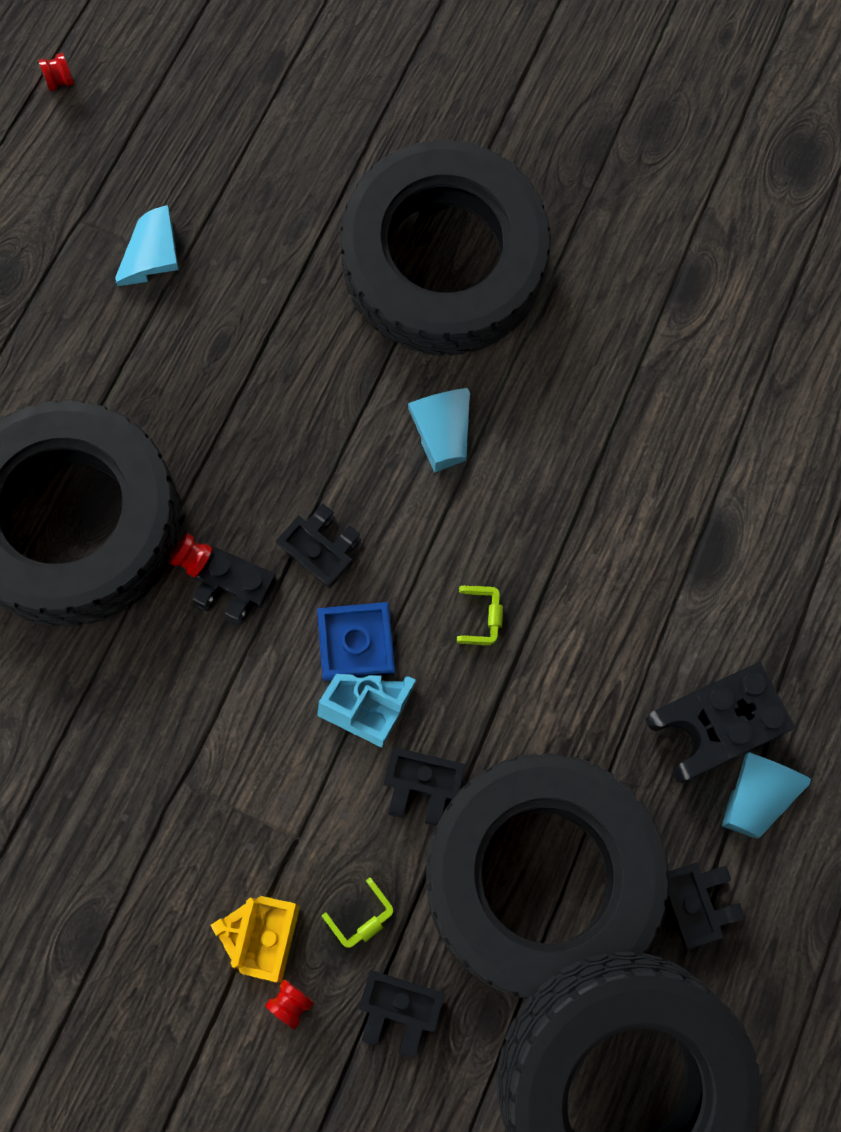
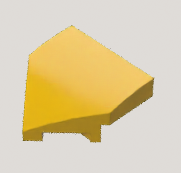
(259, 936)

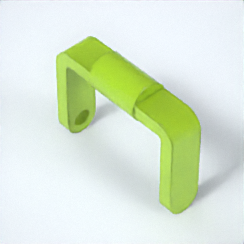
(495, 616)
(368, 929)

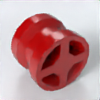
(56, 72)
(190, 555)
(289, 1004)

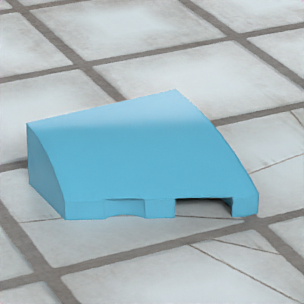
(149, 249)
(443, 426)
(365, 705)
(761, 795)

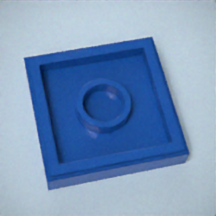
(356, 640)

